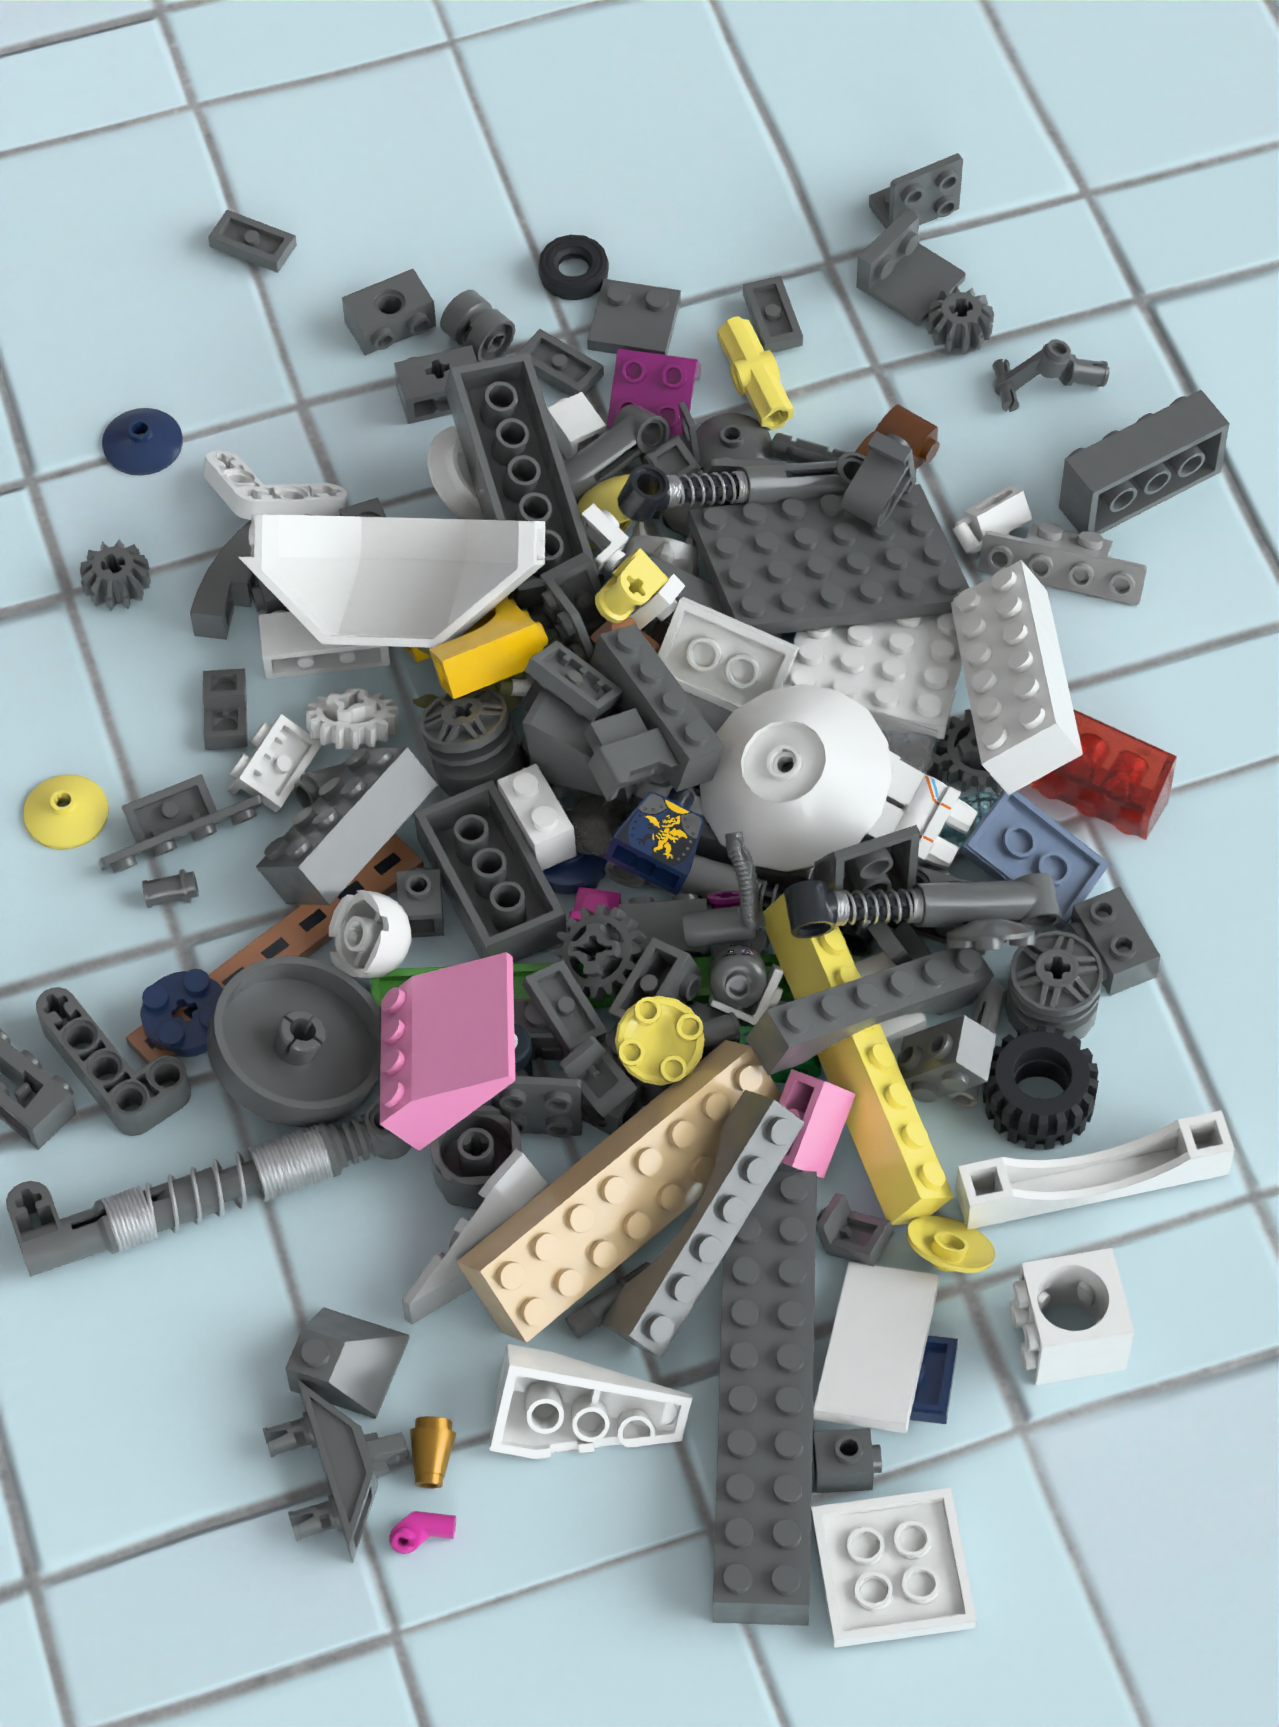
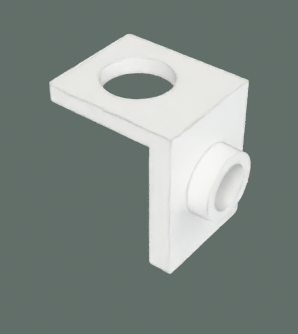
(768, 1000)

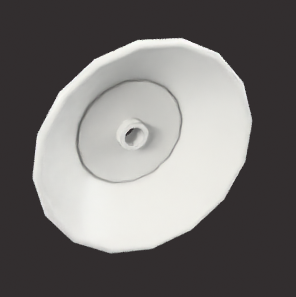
(822, 801)

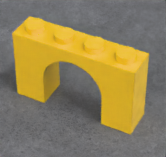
(487, 651)

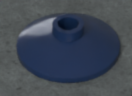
(145, 452)

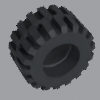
(1041, 1056)

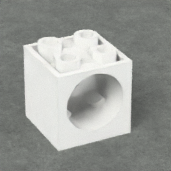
(1079, 1280)

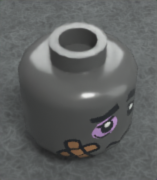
(737, 976)

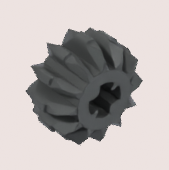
(960, 320)
(115, 575)

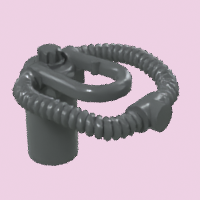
(734, 922)

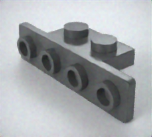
(172, 815)

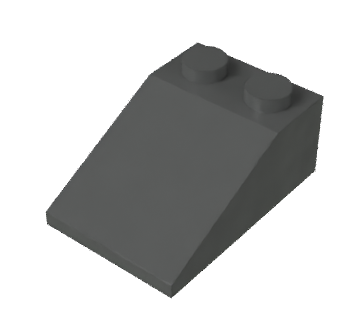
(873, 864)

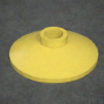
(68, 825)
(950, 1244)

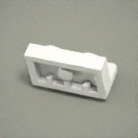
(276, 762)

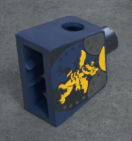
(659, 840)

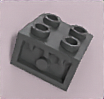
(925, 192)
(904, 272)
(572, 681)

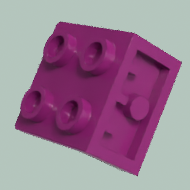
(654, 384)

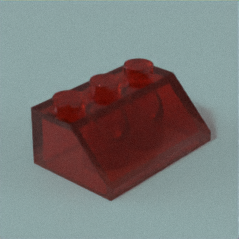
(1114, 778)

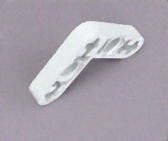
(249, 496)

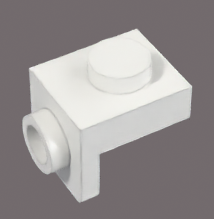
(606, 536)
(660, 604)

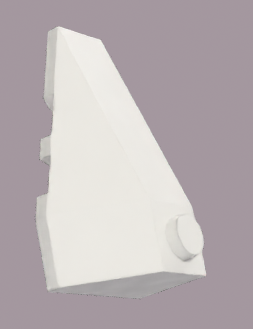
(568, 1405)

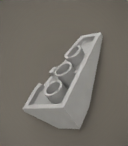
(503, 1194)

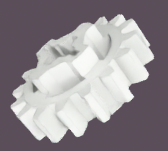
(352, 719)

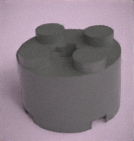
(471, 1154)

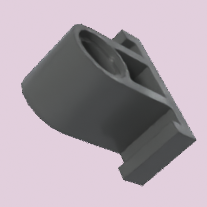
(880, 480)

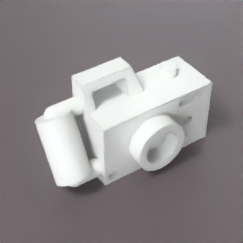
(997, 513)

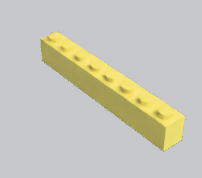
(883, 1113)

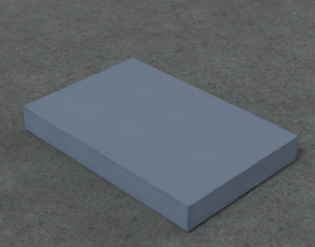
(1024, 840)

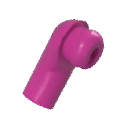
(418, 1528)

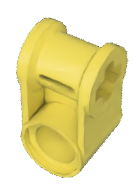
(629, 586)

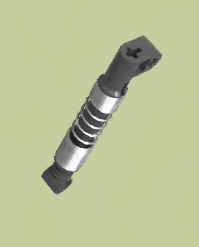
(139, 1215)

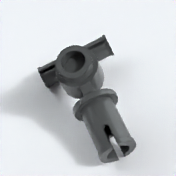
(1050, 362)

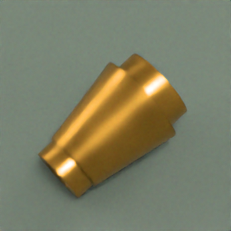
(431, 1450)

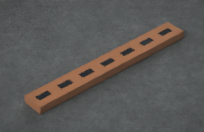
(300, 931)

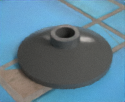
(749, 444)

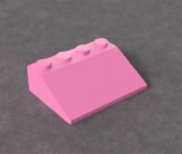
(445, 1046)

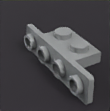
(1066, 562)

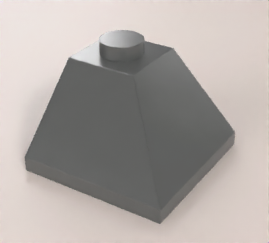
(346, 1360)

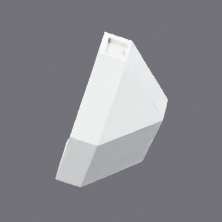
(391, 575)

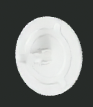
(452, 476)

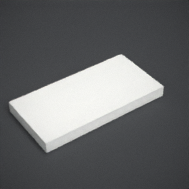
(876, 1347)

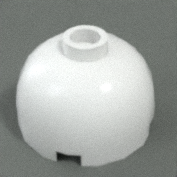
(369, 935)

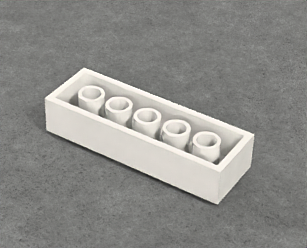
(1015, 678)

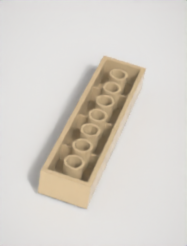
(612, 1197)

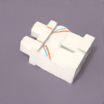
(925, 803)

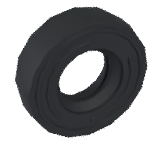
(573, 286)

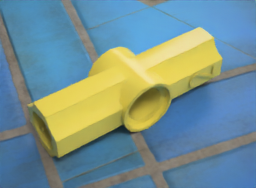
(755, 373)

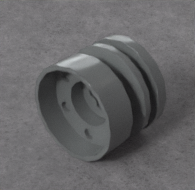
(470, 740)
(1062, 1002)

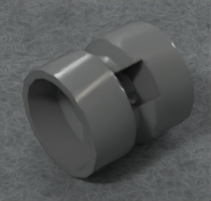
(474, 322)

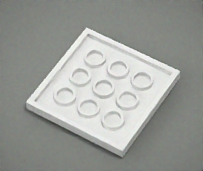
(886, 666)

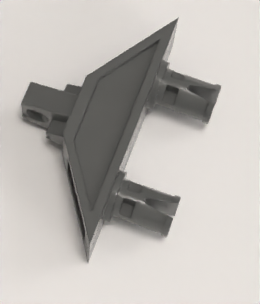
(349, 1462)

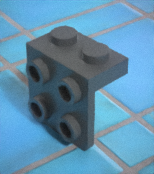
(571, 598)

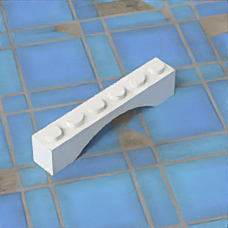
(1018, 1188)

